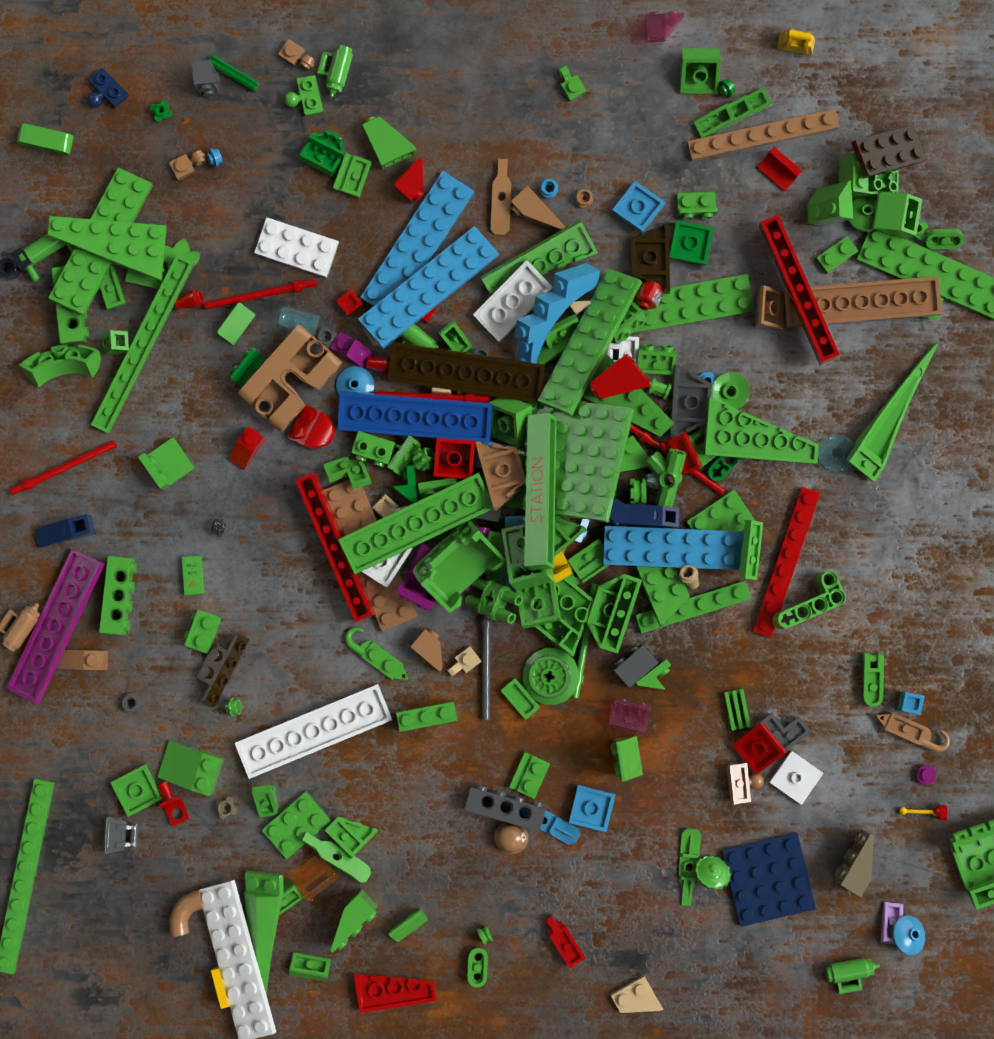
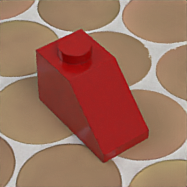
(412, 182)
(247, 447)

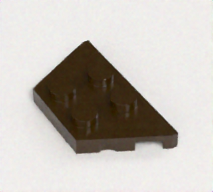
(651, 257)

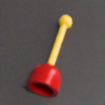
(939, 811)

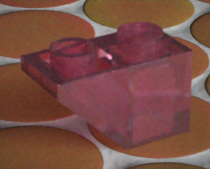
(661, 26)

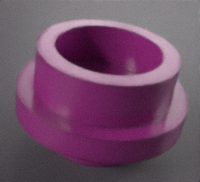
(926, 774)

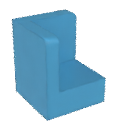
(910, 703)

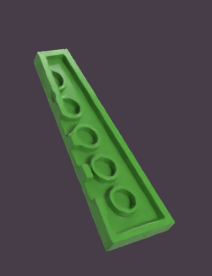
(556, 251)

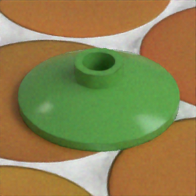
(861, 220)
(737, 384)

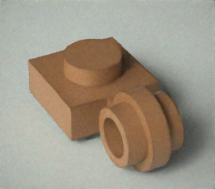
(293, 53)
(183, 166)

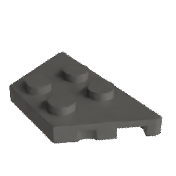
(689, 401)

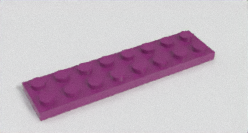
(55, 626)

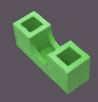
(426, 716)

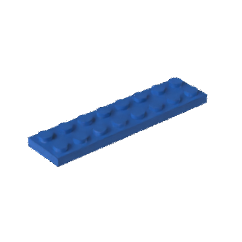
(415, 416)

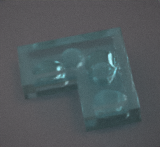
(292, 318)

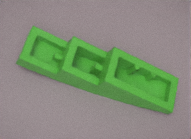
(733, 113)

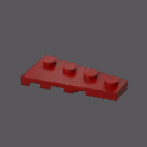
(388, 992)

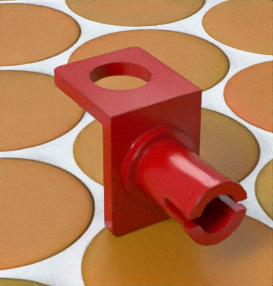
(171, 803)

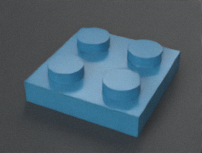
(638, 207)
(592, 808)

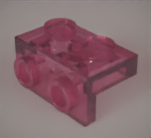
(629, 716)

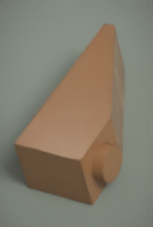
(532, 209)
(84, 660)

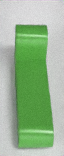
(808, 607)

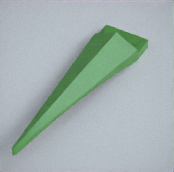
(876, 441)
(262, 908)

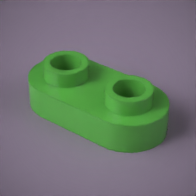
(943, 239)
(477, 966)

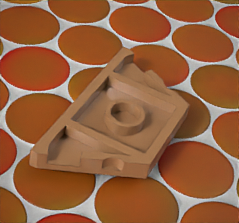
(502, 471)

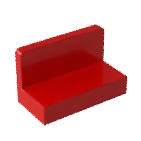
(779, 169)

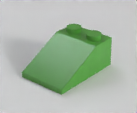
(191, 768)

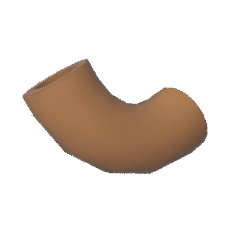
(182, 911)

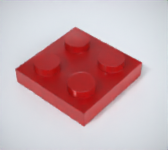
(759, 748)

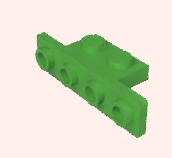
(558, 339)

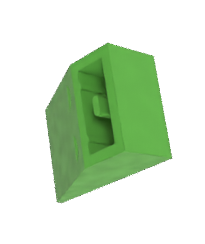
(865, 187)
(627, 757)
(356, 912)

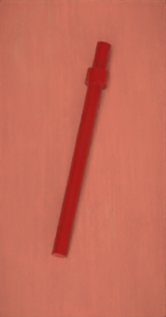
(296, 286)
(468, 397)
(645, 437)
(30, 483)

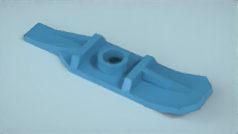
(556, 827)

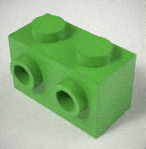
(373, 448)

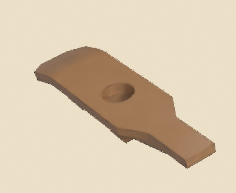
(501, 209)

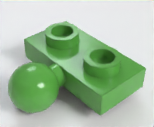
(308, 96)

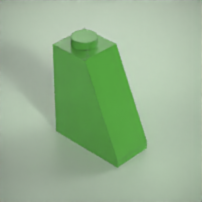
(387, 142)

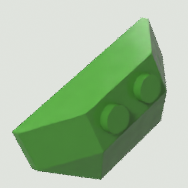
(612, 611)

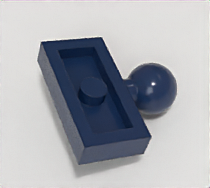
(107, 89)

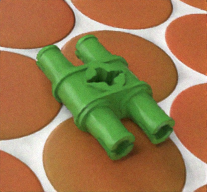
(494, 600)

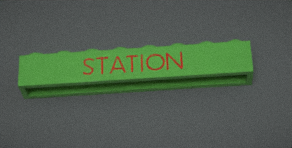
(540, 492)

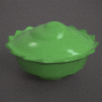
(713, 872)

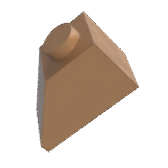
(429, 648)

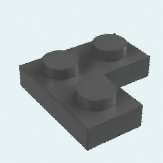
(787, 735)

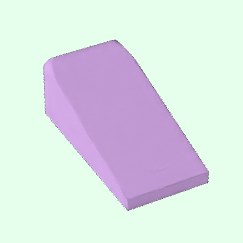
(890, 914)

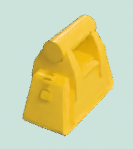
(796, 41)

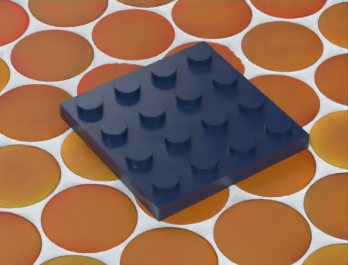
(769, 879)

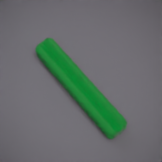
(234, 73)

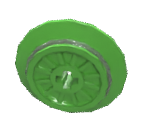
(561, 666)

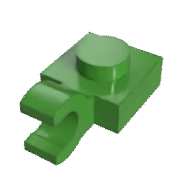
(572, 85)

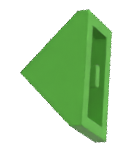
(454, 338)

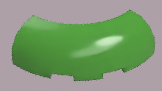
(61, 361)

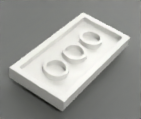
(296, 247)
(512, 301)

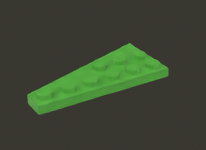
(646, 411)
(746, 436)

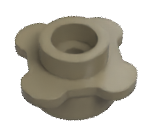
(223, 813)

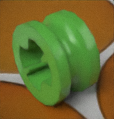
(485, 934)

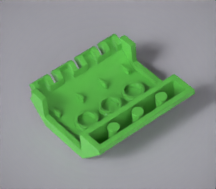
(975, 862)

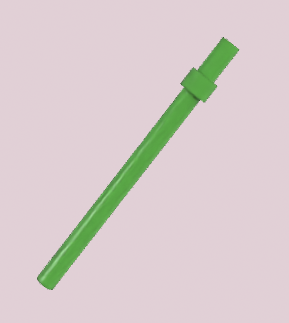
(584, 645)

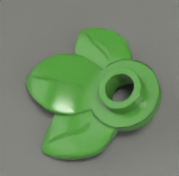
(182, 249)

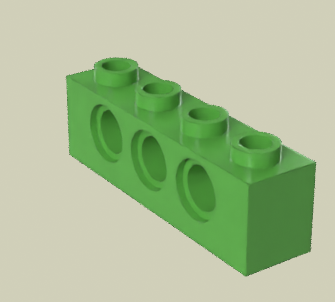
(69, 336)
(112, 585)

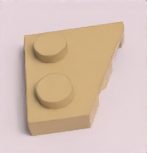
(636, 997)

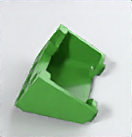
(457, 564)

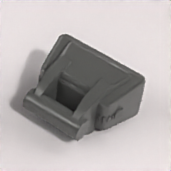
(116, 835)

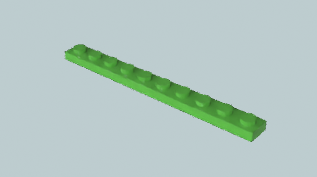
(143, 343)
(25, 874)

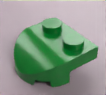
(323, 152)

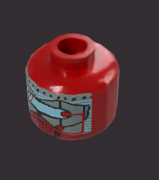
(649, 295)

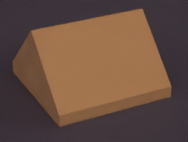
(770, 309)

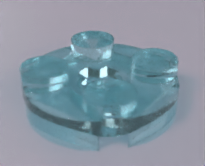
(825, 452)

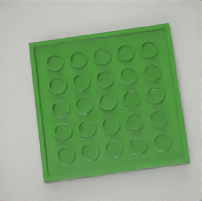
(587, 459)

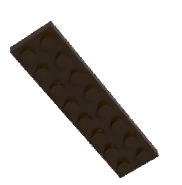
(465, 372)

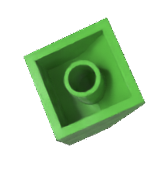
(699, 70)
(831, 204)
(509, 420)

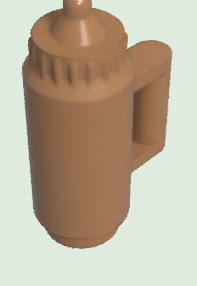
(20, 627)

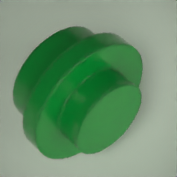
(726, 88)

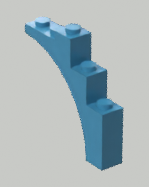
(548, 307)

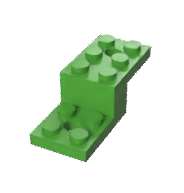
(532, 585)

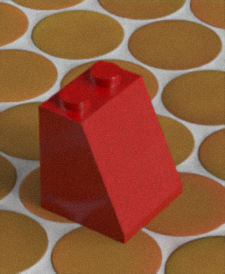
(620, 379)

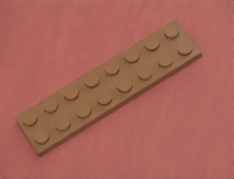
(873, 301)
(353, 513)

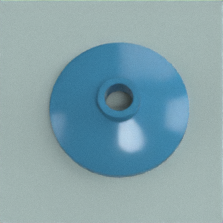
(358, 374)
(903, 937)

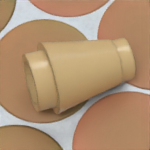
(689, 576)

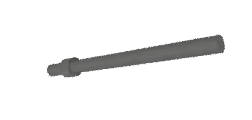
(486, 623)

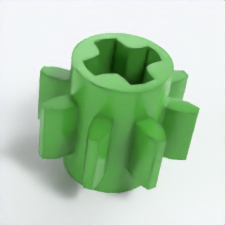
(423, 458)

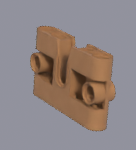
(269, 381)

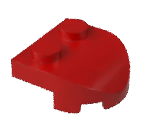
(312, 429)

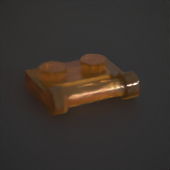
(311, 871)

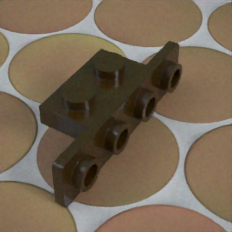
(219, 668)

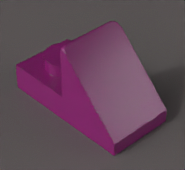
(351, 349)

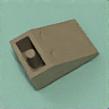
(857, 867)

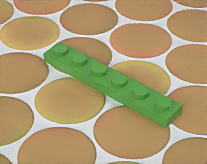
(698, 605)

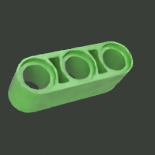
(45, 139)

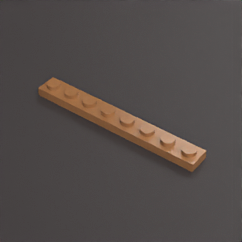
(763, 135)

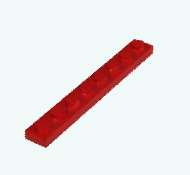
(786, 561)

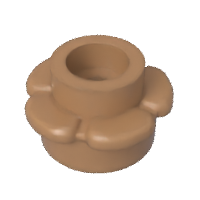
(584, 193)

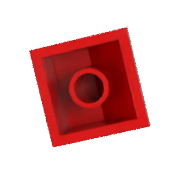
(454, 458)

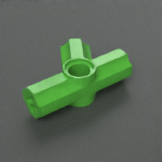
(662, 468)

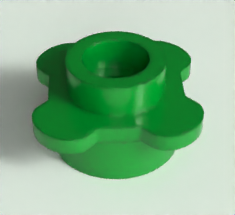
(156, 109)

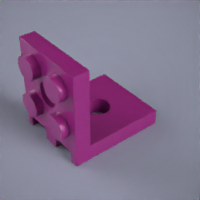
(411, 588)

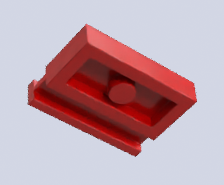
(684, 444)

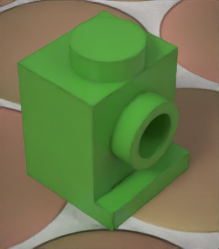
(111, 342)

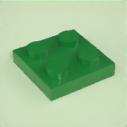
(691, 242)

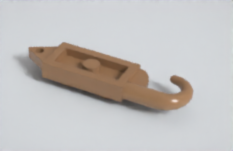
(912, 731)

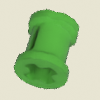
(659, 389)

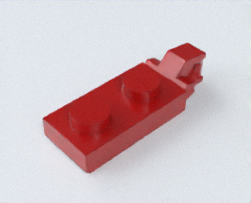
(564, 942)

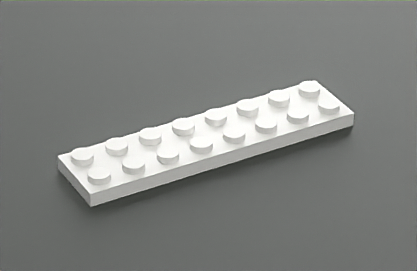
(313, 731)
(237, 961)

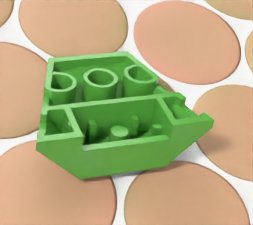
(574, 611)

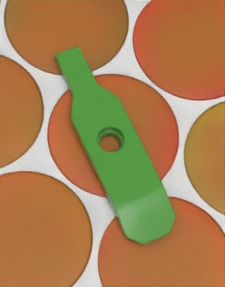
(688, 854)
(352, 866)

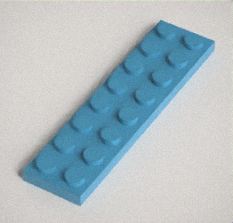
(420, 237)
(428, 287)
(672, 547)

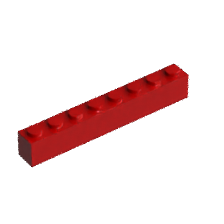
(799, 290)
(329, 533)

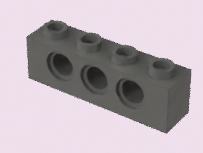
(475, 805)

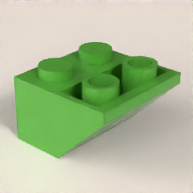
(897, 214)

